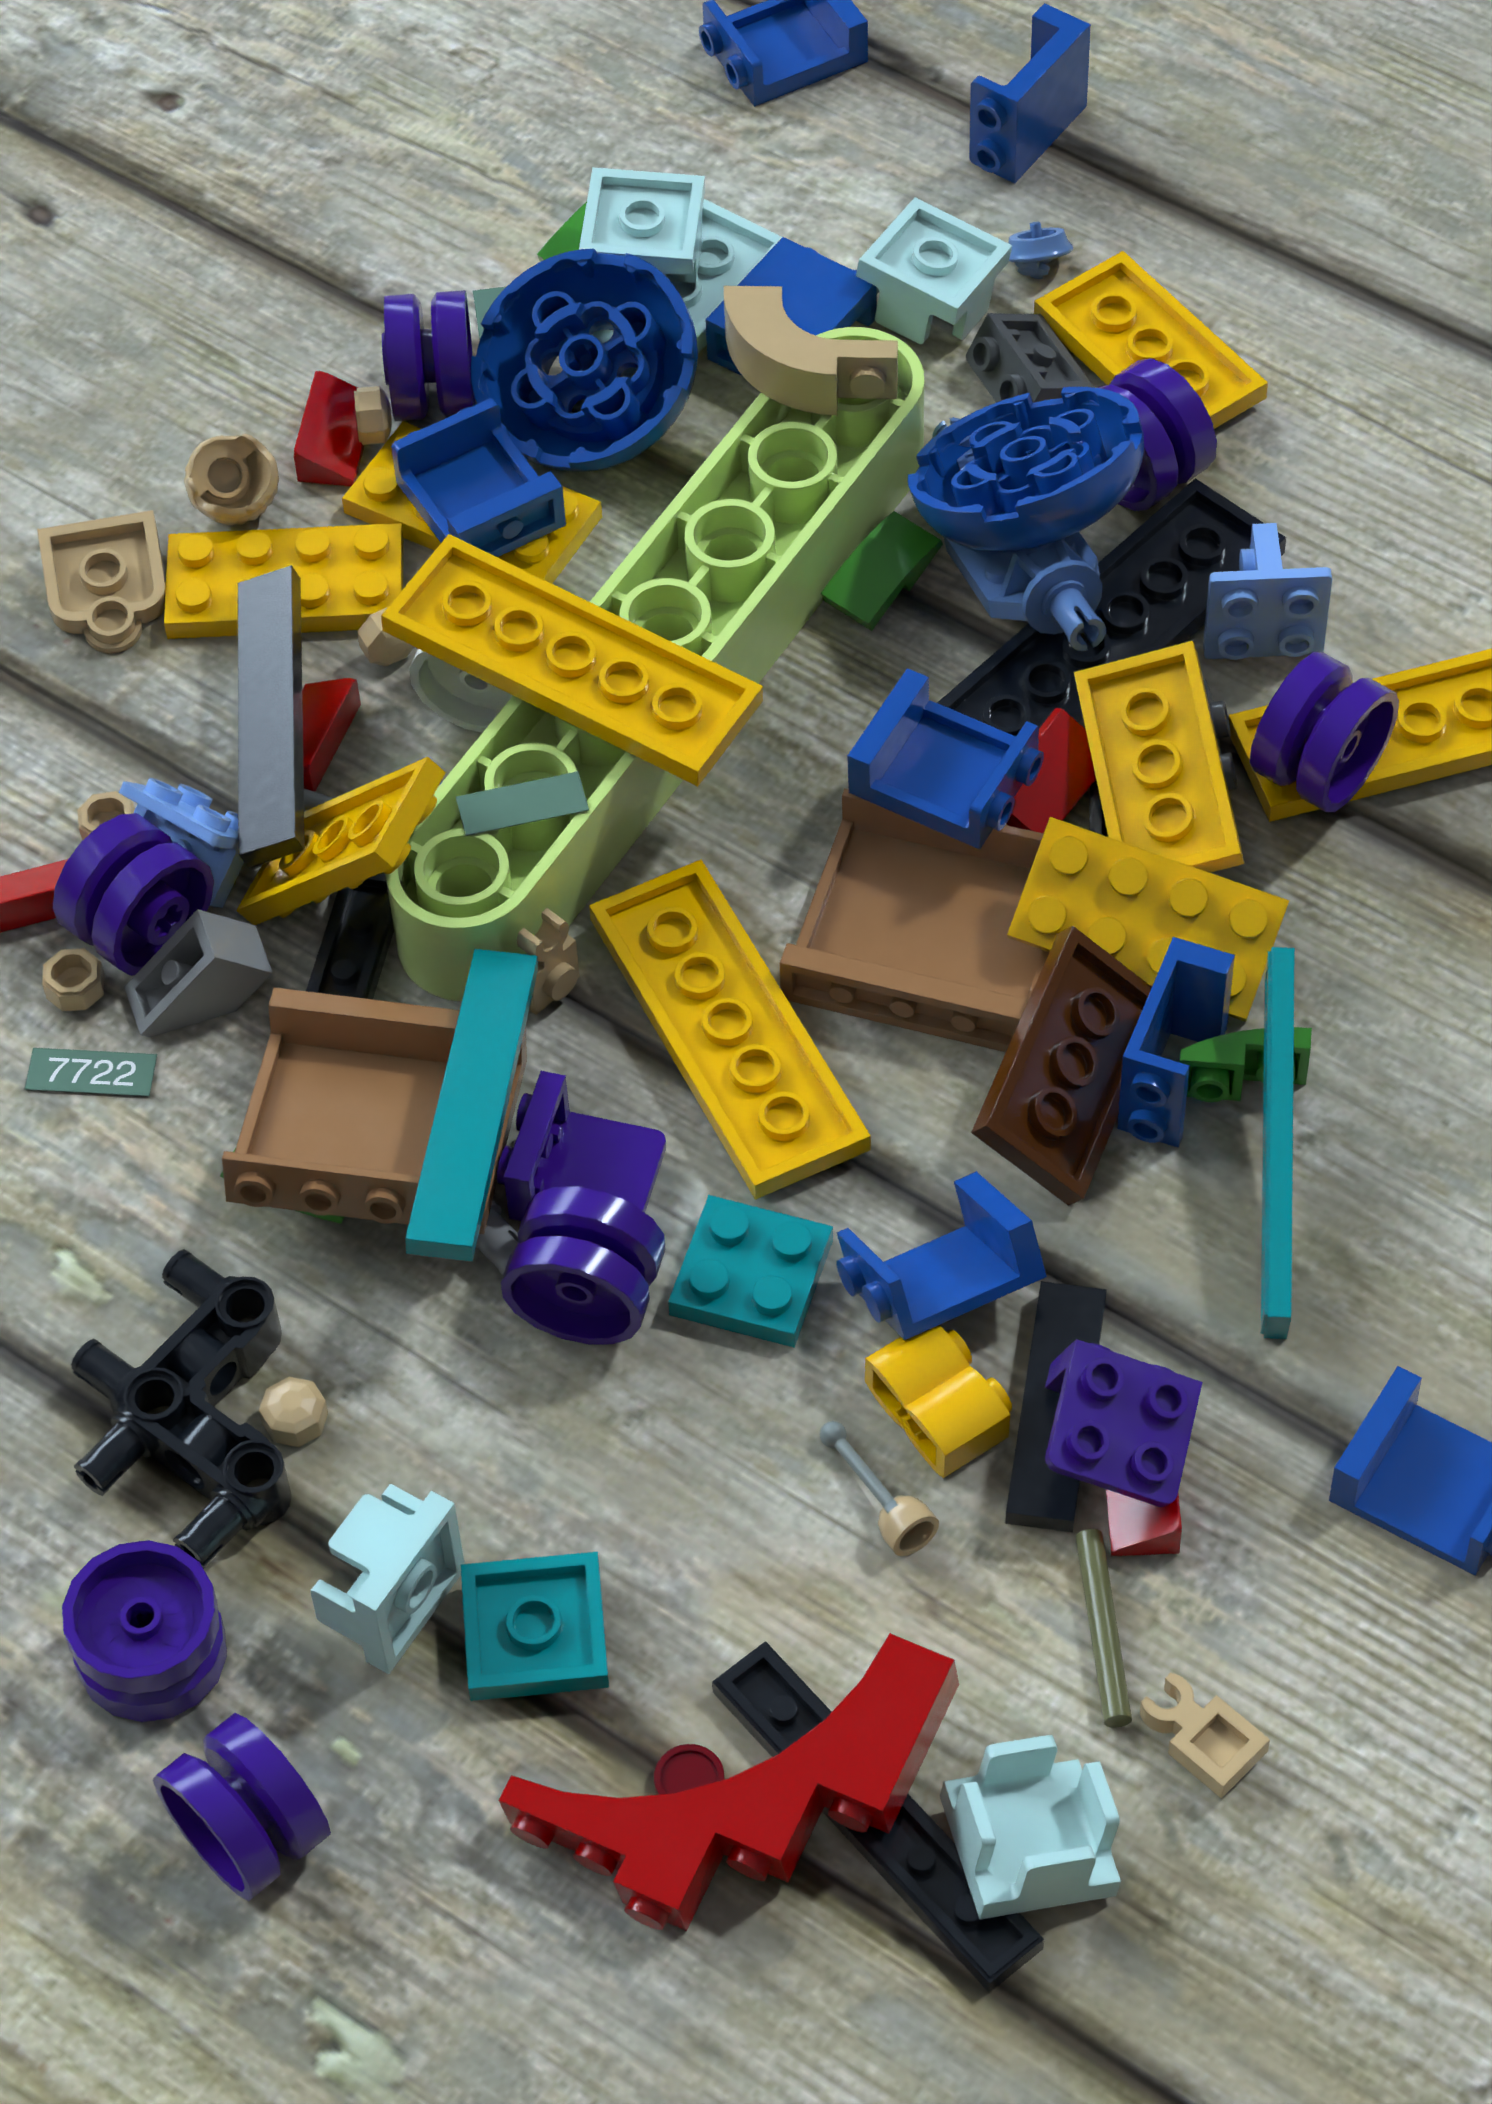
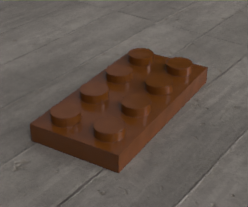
(1064, 1067)

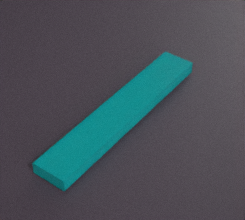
(472, 1106)
(1277, 1144)

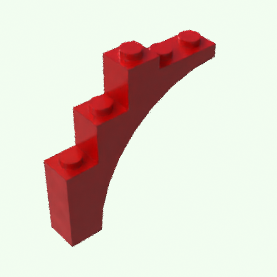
(762, 1818)

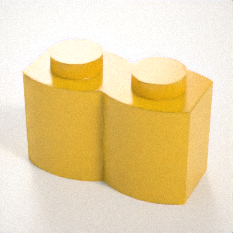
(939, 1398)

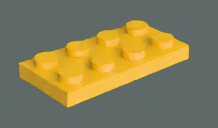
(1126, 316)
(380, 500)
(341, 570)
(1159, 757)
(346, 842)
(1139, 902)

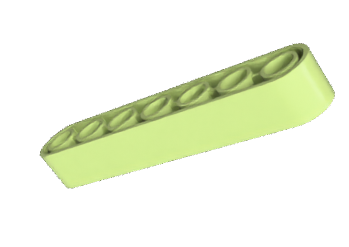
(720, 573)

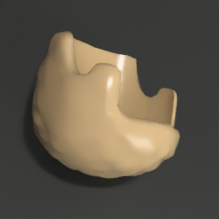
(231, 478)

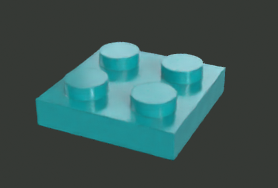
(751, 1271)
(534, 1626)

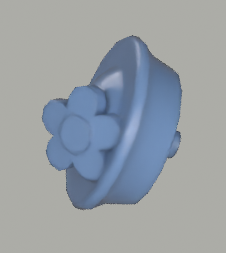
(1036, 248)

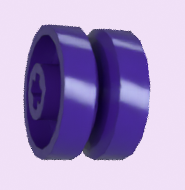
(427, 356)
(1175, 430)
(1324, 731)
(130, 890)
(583, 1265)
(144, 1630)
(242, 1806)

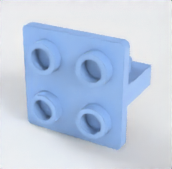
(1265, 606)
(192, 824)

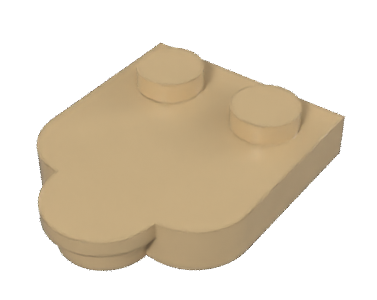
(104, 578)

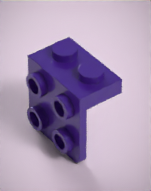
(575, 1150)
(1120, 1422)

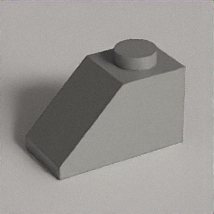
(198, 974)

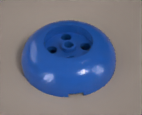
(554, 314)
(1034, 469)

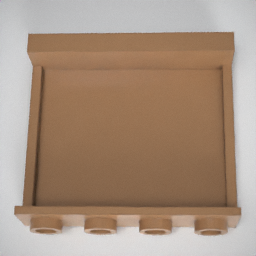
(917, 929)
(346, 1107)

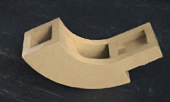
(797, 365)

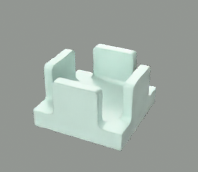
(646, 217)
(932, 267)
(408, 1566)
(1033, 1829)

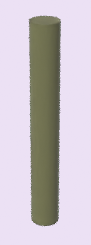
(1103, 1628)

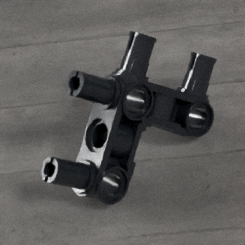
(190, 1378)

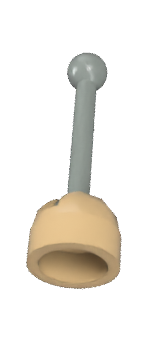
(903, 1520)

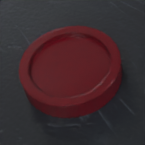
(686, 1768)

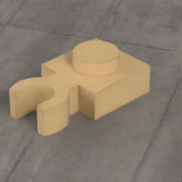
(556, 960)
(1208, 1741)

